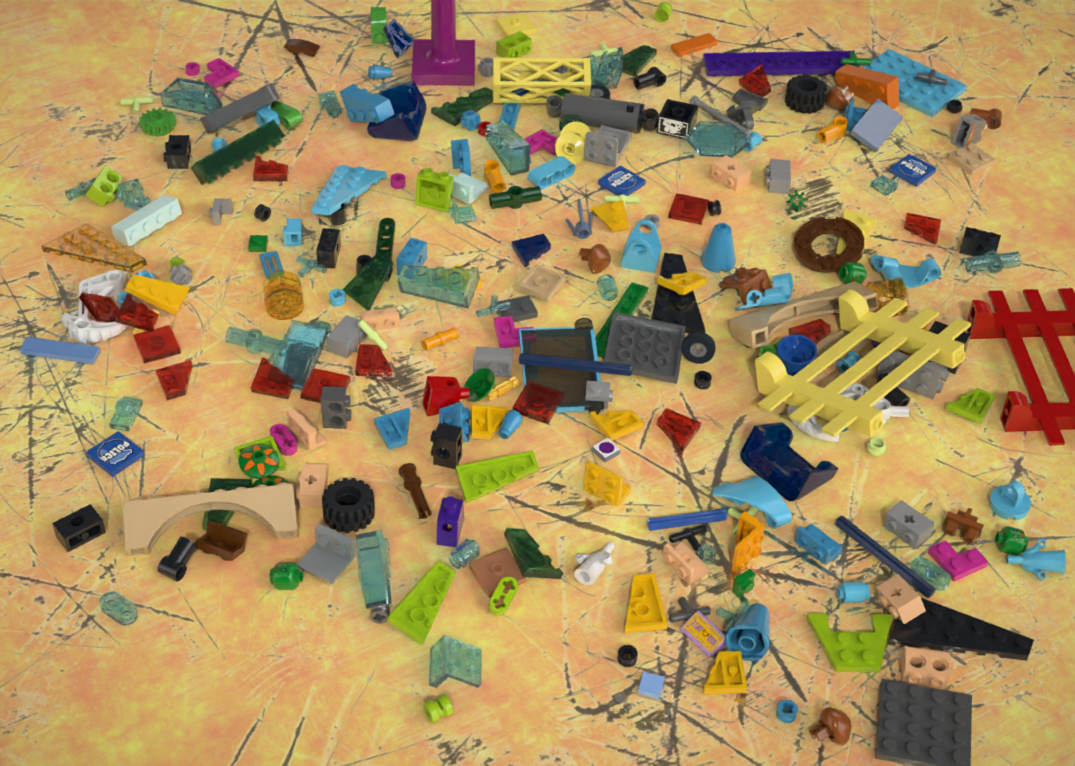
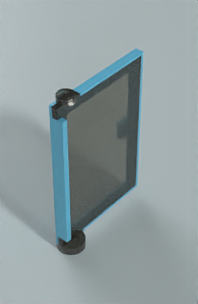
(566, 342)

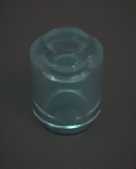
(607, 287)
(464, 553)

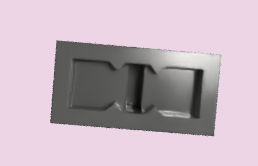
(335, 407)

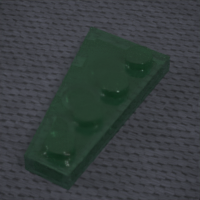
(454, 111)

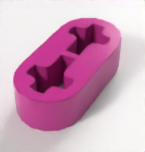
(287, 438)

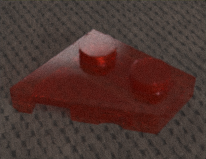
(756, 82)
(269, 171)
(923, 226)
(136, 315)
(372, 362)
(174, 379)
(271, 381)
(678, 427)

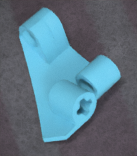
(911, 275)
(779, 294)
(758, 494)

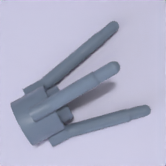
(582, 229)

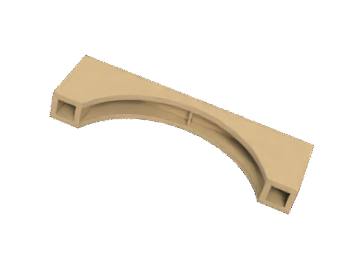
(757, 327)
(150, 518)

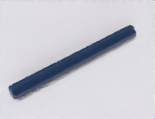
(575, 364)
(885, 556)

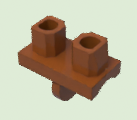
(965, 523)

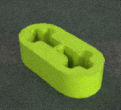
(507, 598)

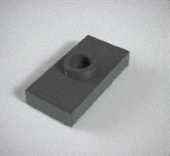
(742, 95)

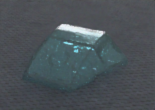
(606, 69)
(717, 139)

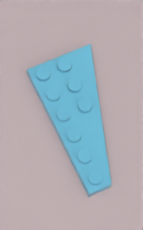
(343, 185)

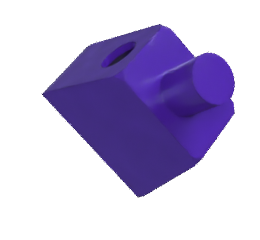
(450, 513)

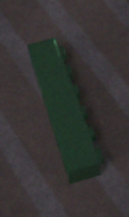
(237, 152)

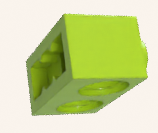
(514, 45)
(104, 186)

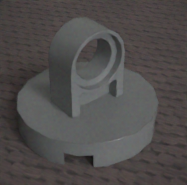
(744, 113)

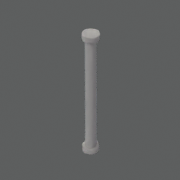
(695, 101)

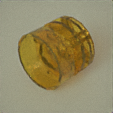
(888, 291)
(283, 295)

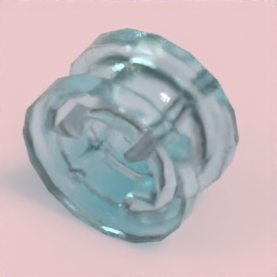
(707, 549)

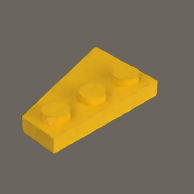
(157, 292)
(645, 606)

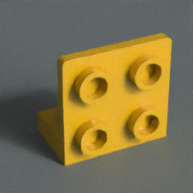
(605, 484)

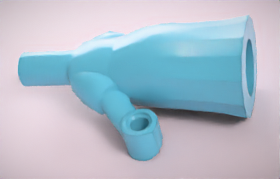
(1045, 560)

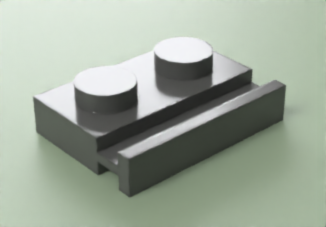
(521, 309)

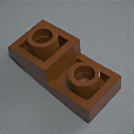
(298, 45)

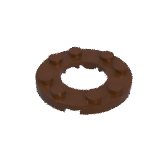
(816, 227)

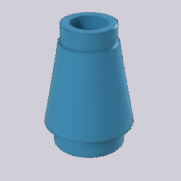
(379, 72)
(510, 423)

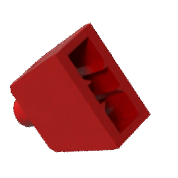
(441, 393)

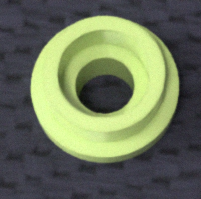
(876, 446)

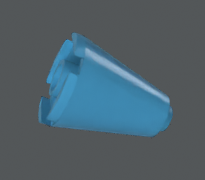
(719, 250)
(751, 633)

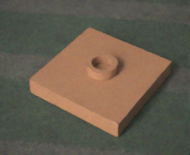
(493, 568)

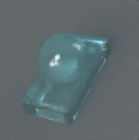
(126, 413)

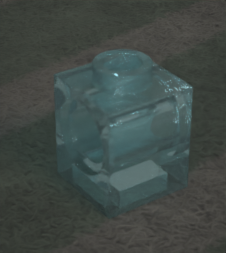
(130, 191)

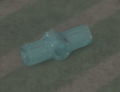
(993, 261)
(252, 340)

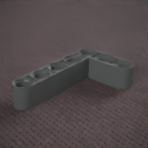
(239, 108)

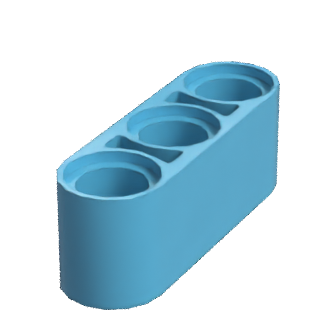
(551, 172)

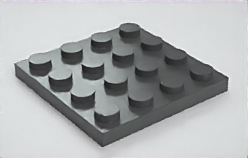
(647, 345)
(923, 725)

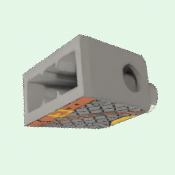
(969, 130)

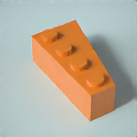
(869, 84)

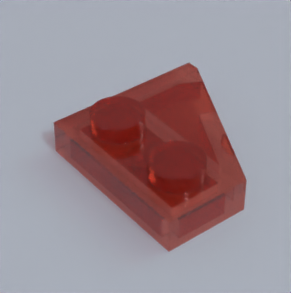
(814, 330)

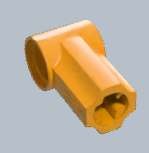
(835, 129)
(493, 176)

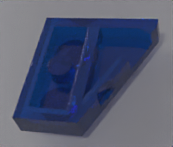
(398, 38)
(531, 248)

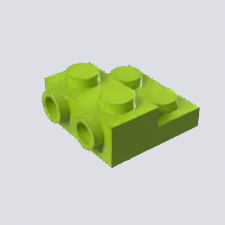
(434, 189)

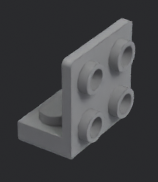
(496, 359)
(328, 555)

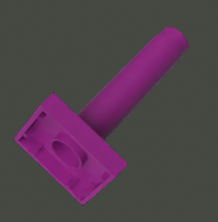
(442, 57)

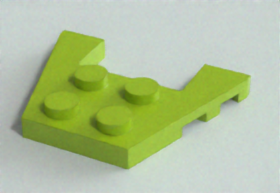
(853, 649)

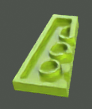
(492, 474)
(420, 607)

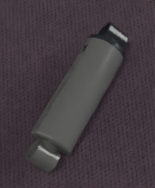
(602, 111)

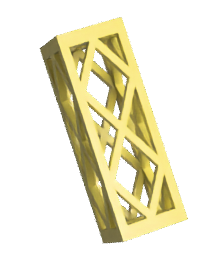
(537, 72)

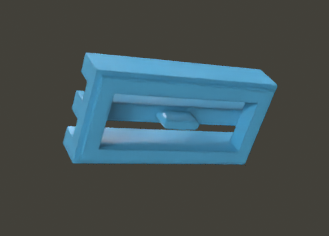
(262, 258)

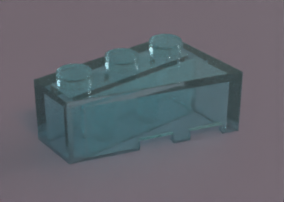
(373, 567)

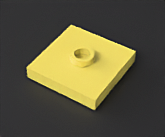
(515, 23)

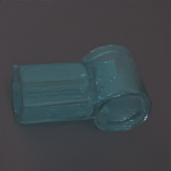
(330, 103)

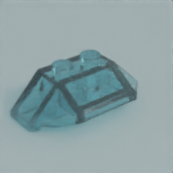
(190, 96)

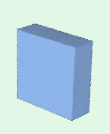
(651, 685)

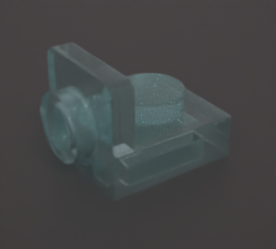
(885, 185)
(462, 214)

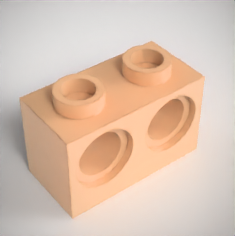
(926, 667)

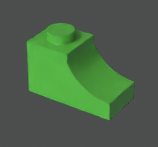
(378, 23)

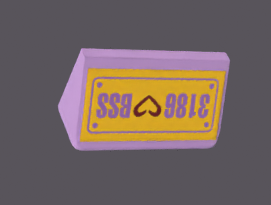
(704, 634)

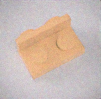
(381, 318)
(304, 430)
(684, 562)

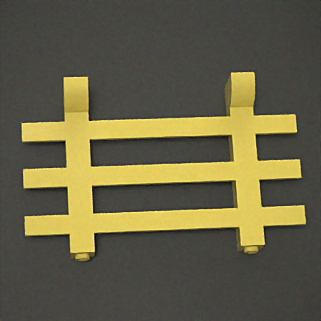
(861, 324)

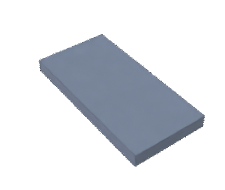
(876, 125)

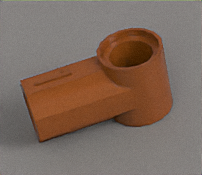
(993, 117)

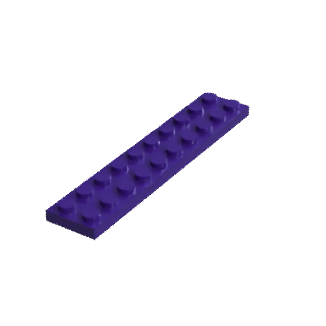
(774, 62)

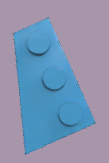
(364, 106)

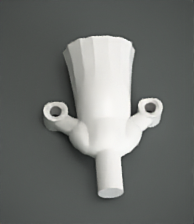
(593, 564)

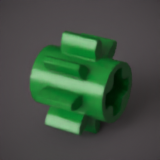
(793, 197)

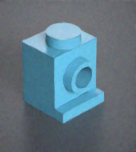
(265, 115)
(293, 232)

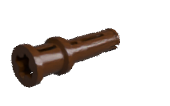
(413, 485)

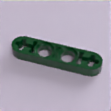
(386, 242)

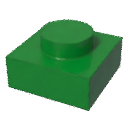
(258, 243)
(743, 583)

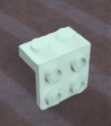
(467, 188)

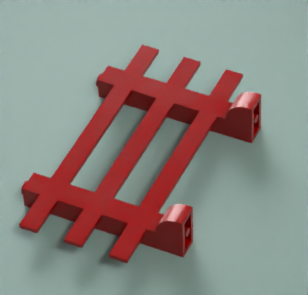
(1017, 412)

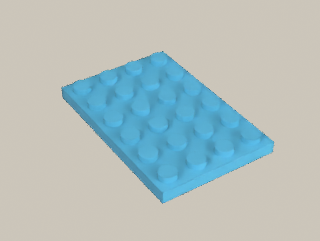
(917, 93)

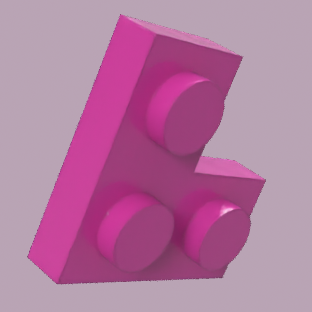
(221, 73)
(542, 140)
(506, 332)
(957, 564)

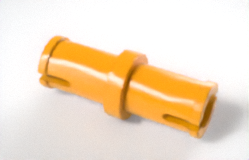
(439, 339)

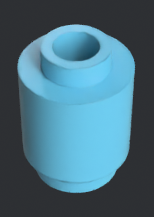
(853, 592)

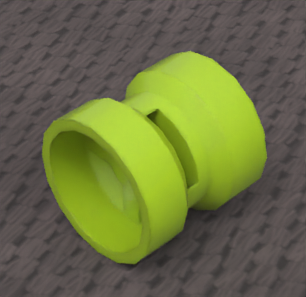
(663, 11)
(438, 708)

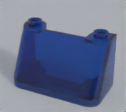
(408, 115)
(773, 460)

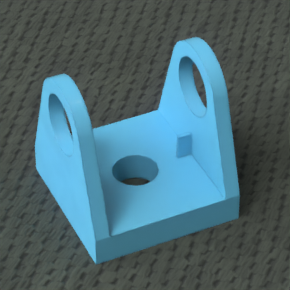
(642, 249)

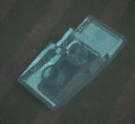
(300, 351)

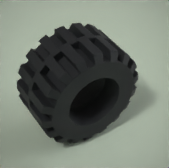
(805, 94)
(348, 517)

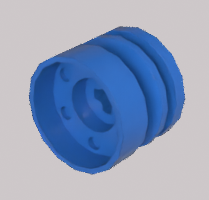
(796, 352)

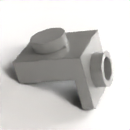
(220, 207)
(599, 392)

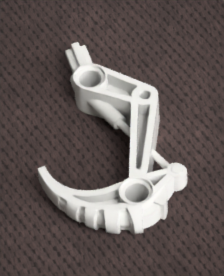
(82, 327)
(853, 392)

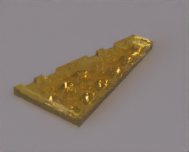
(92, 245)

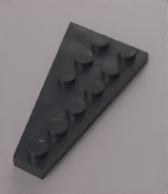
(673, 307)
(958, 632)

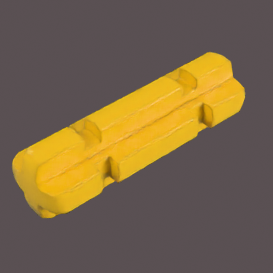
(503, 388)

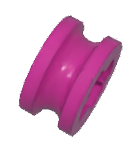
(192, 69)
(398, 181)

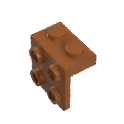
(746, 281)

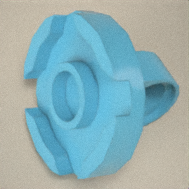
(1010, 501)

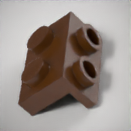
(222, 541)

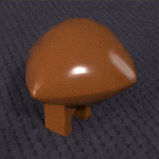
(836, 98)
(598, 257)
(834, 725)

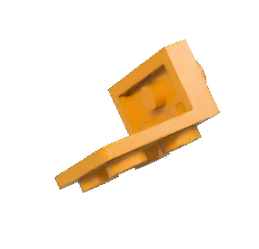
(748, 541)

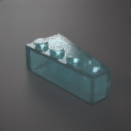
(509, 147)
(440, 283)

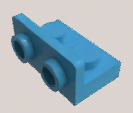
(853, 115)
(461, 155)
(456, 416)
(817, 543)

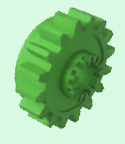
(157, 122)

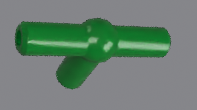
(854, 60)

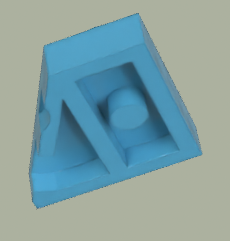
(394, 428)

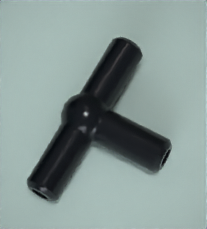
(689, 534)

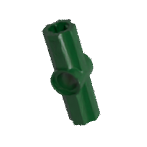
(515, 197)

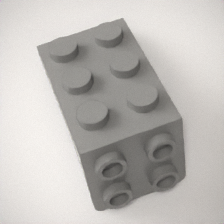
(606, 145)
(924, 381)

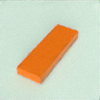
(694, 44)

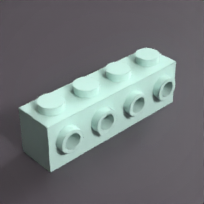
(146, 220)

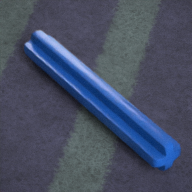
(687, 519)

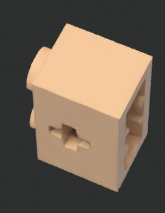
(731, 173)
(312, 482)
(900, 599)

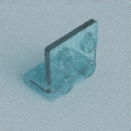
(454, 660)

